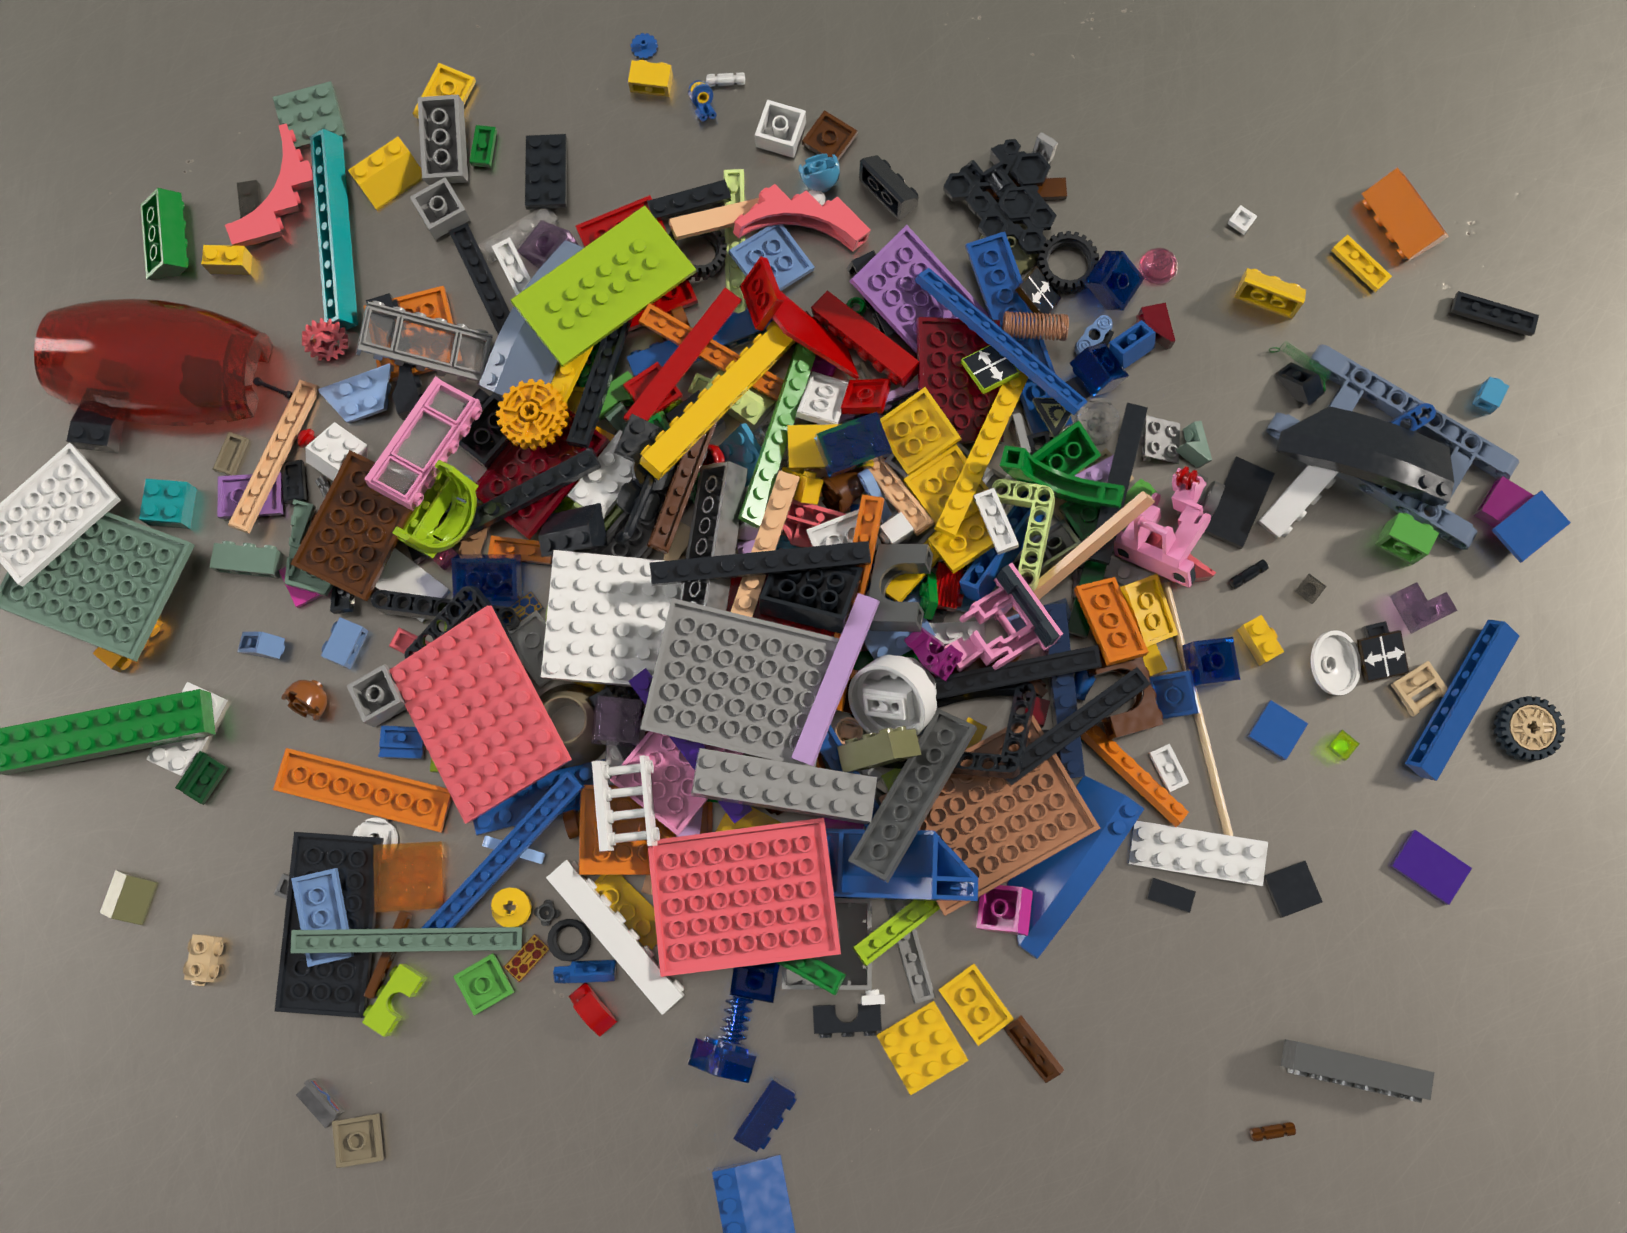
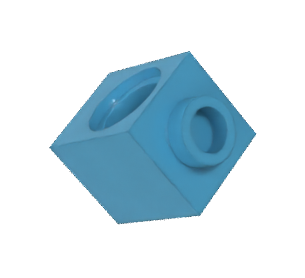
(1490, 394)

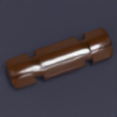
(1272, 1131)

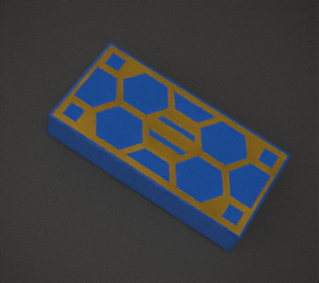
(524, 607)

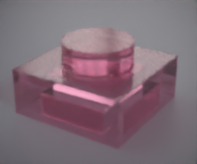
(443, 558)

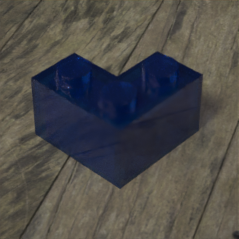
(722, 1059)

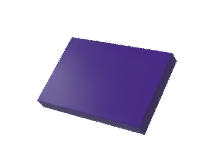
(1431, 867)

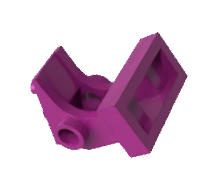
(934, 657)

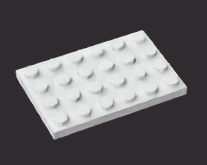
(51, 513)

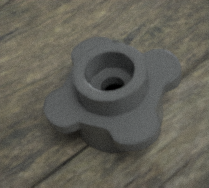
(540, 912)

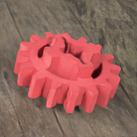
(324, 339)

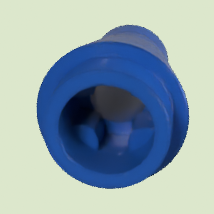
(1083, 684)

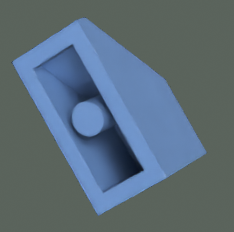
(261, 645)

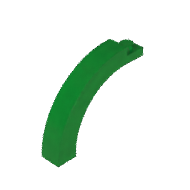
(1025, 468)

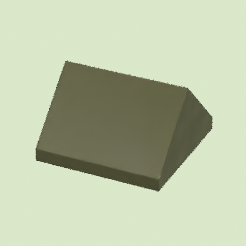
(128, 898)

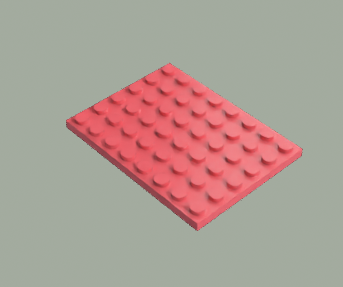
(479, 715)
(743, 897)

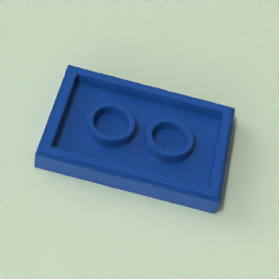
(1530, 526)

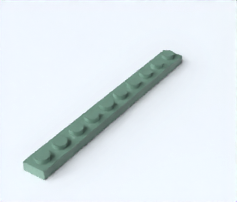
(406, 940)

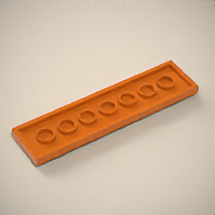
(363, 790)

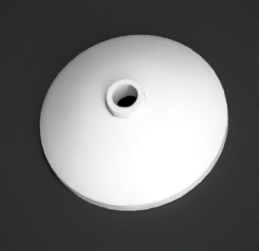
(1335, 663)

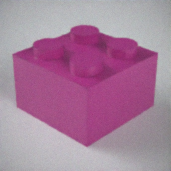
(1005, 910)

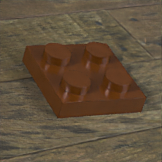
(829, 136)

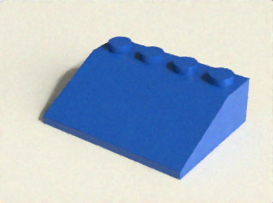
(753, 1197)

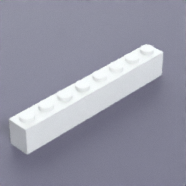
(615, 935)

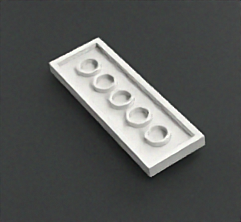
(1198, 853)

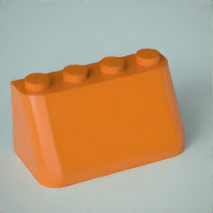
(1403, 215)

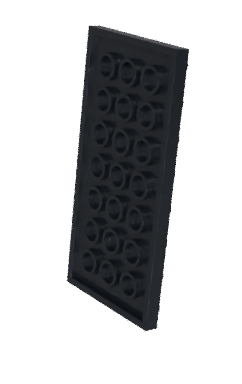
(338, 985)

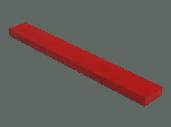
(685, 355)

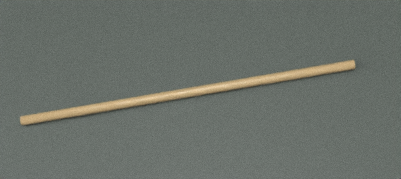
(1221, 806)

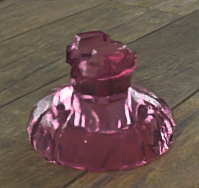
(1157, 271)

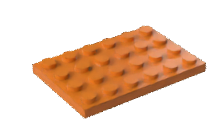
(627, 857)

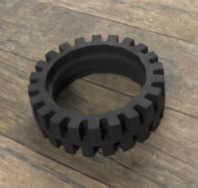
(1072, 240)
(713, 267)

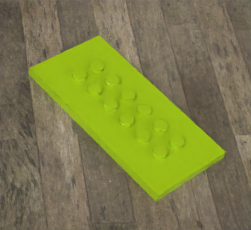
(603, 286)

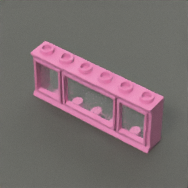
(425, 437)

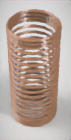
(1059, 331)

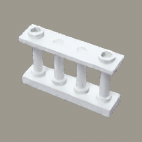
(606, 816)

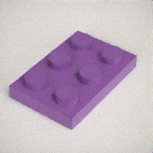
(232, 488)

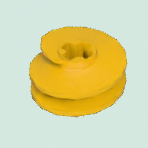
(506, 897)

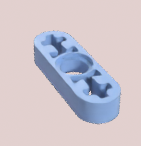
(872, 489)
(529, 854)

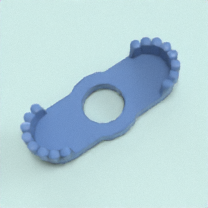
(1103, 325)

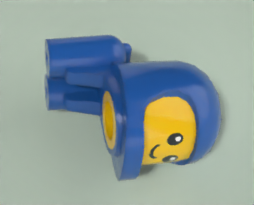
(701, 97)

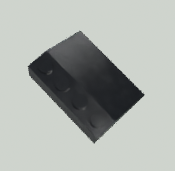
(812, 596)

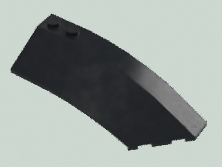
(1372, 452)

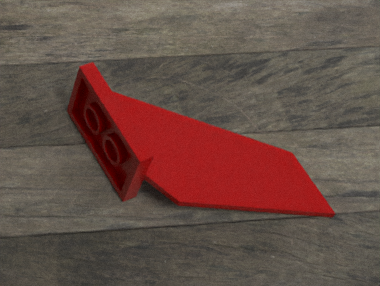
(768, 302)

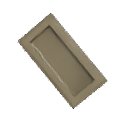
(231, 454)

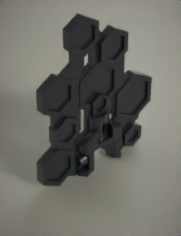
(1015, 202)

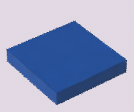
(1175, 694)
(1277, 730)

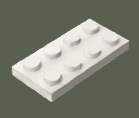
(605, 483)
(179, 755)

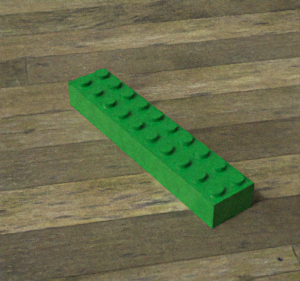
(106, 731)

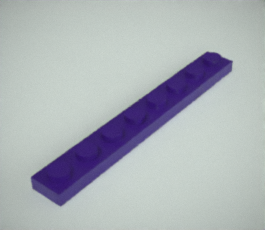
(641, 684)

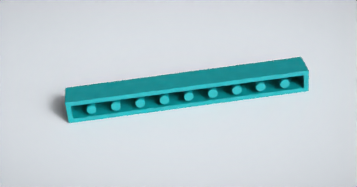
(333, 229)

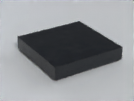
(1292, 889)

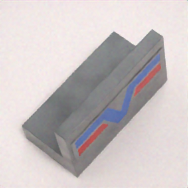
(319, 1102)

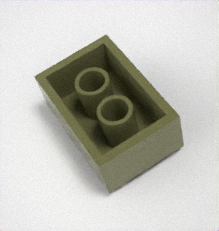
(879, 750)

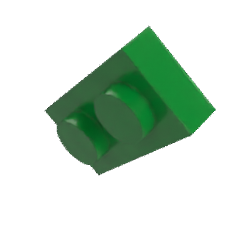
(483, 146)

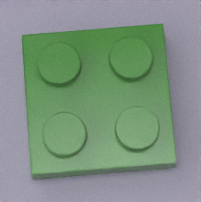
(483, 984)

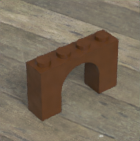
(1144, 711)

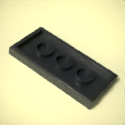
(1240, 502)

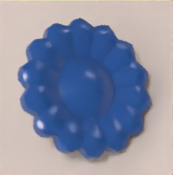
(644, 46)

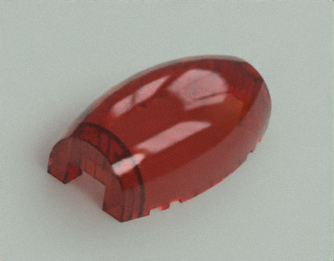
(150, 361)

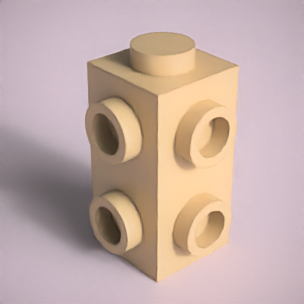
(202, 959)

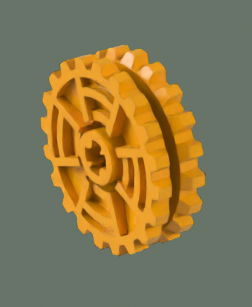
(532, 414)

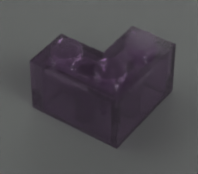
(1417, 610)

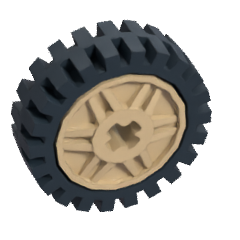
(1540, 718)

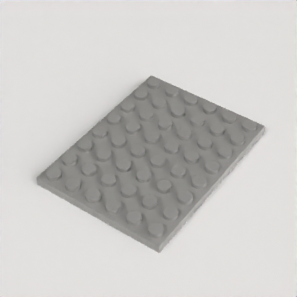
(735, 681)

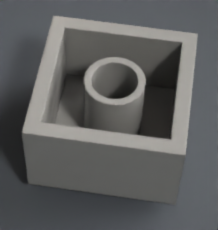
(440, 208)
(377, 696)

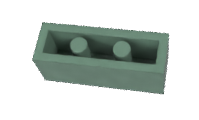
(246, 559)

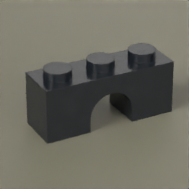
(826, 1021)

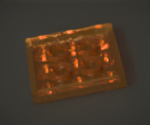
(407, 876)

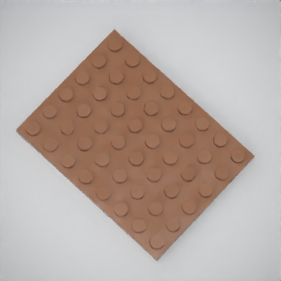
(1004, 827)

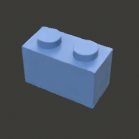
(344, 643)

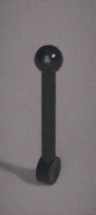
(258, 382)

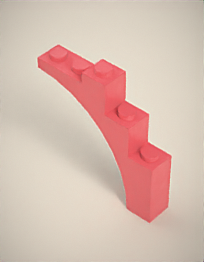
(804, 210)
(262, 222)

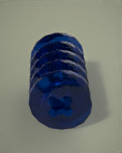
(735, 1020)

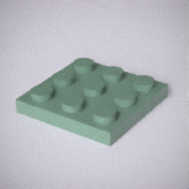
(309, 112)

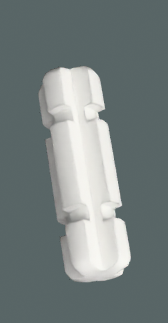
(725, 79)

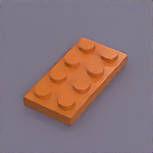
(1111, 621)

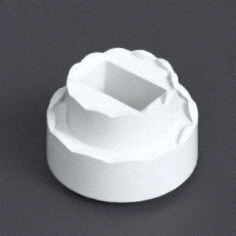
(893, 694)

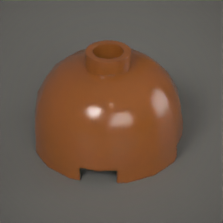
(306, 698)

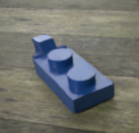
(586, 972)

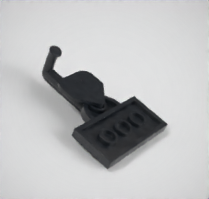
(639, 496)

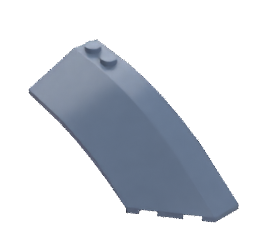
(518, 350)

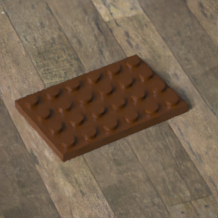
(352, 531)

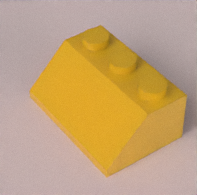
(386, 173)
(1270, 293)

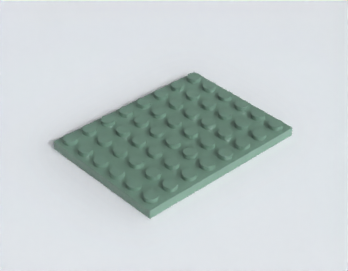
(104, 585)

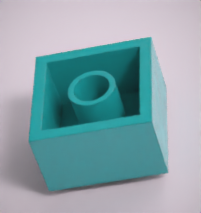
(168, 503)

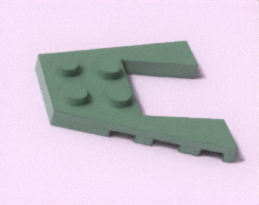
(294, 576)

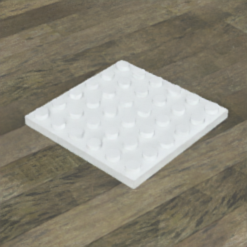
(603, 618)

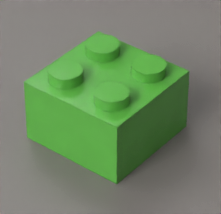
(1407, 538)

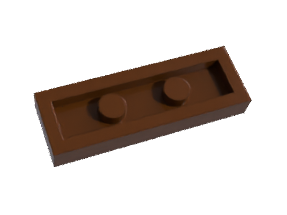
(1033, 1049)

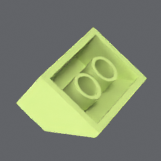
(750, 408)

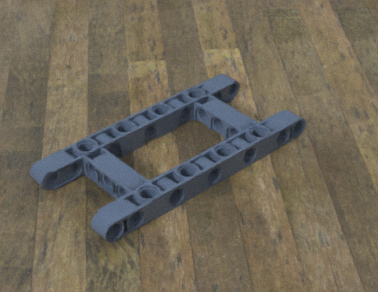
(1445, 431)

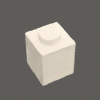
(895, 530)

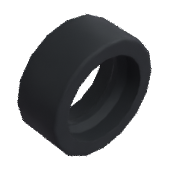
(552, 937)

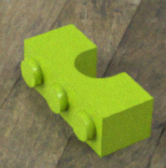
(381, 1014)

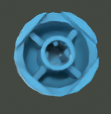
(820, 172)

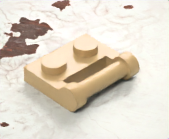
(1417, 681)

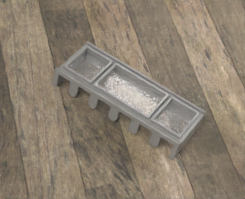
(424, 342)

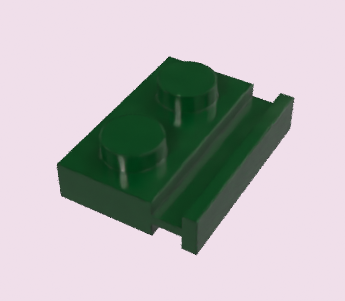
(201, 777)

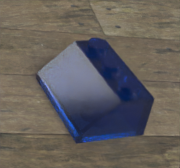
(766, 1115)

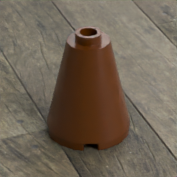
(842, 490)

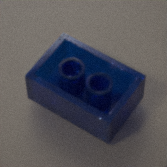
(853, 444)
(494, 574)

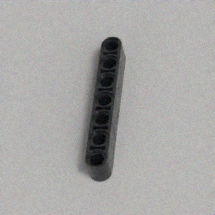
(436, 605)

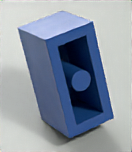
(1133, 344)

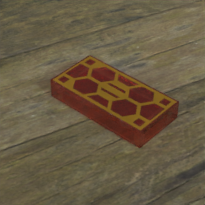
(526, 959)

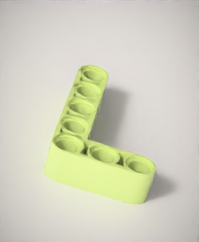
(1034, 528)

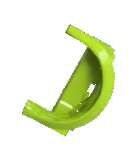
(425, 518)

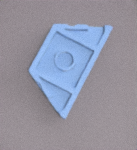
(361, 394)

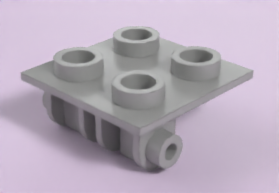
(1160, 440)

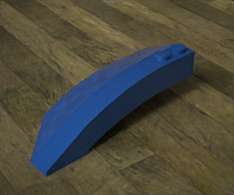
(926, 871)
(1068, 875)

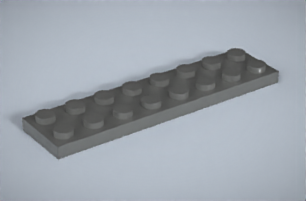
(912, 795)

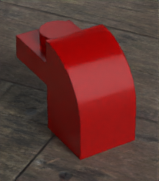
(592, 1010)

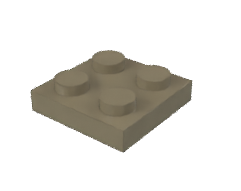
(357, 1140)

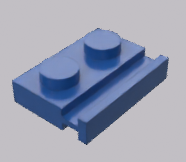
(400, 743)

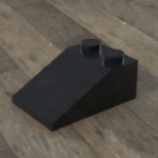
(95, 432)

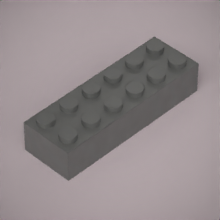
(1365, 1072)

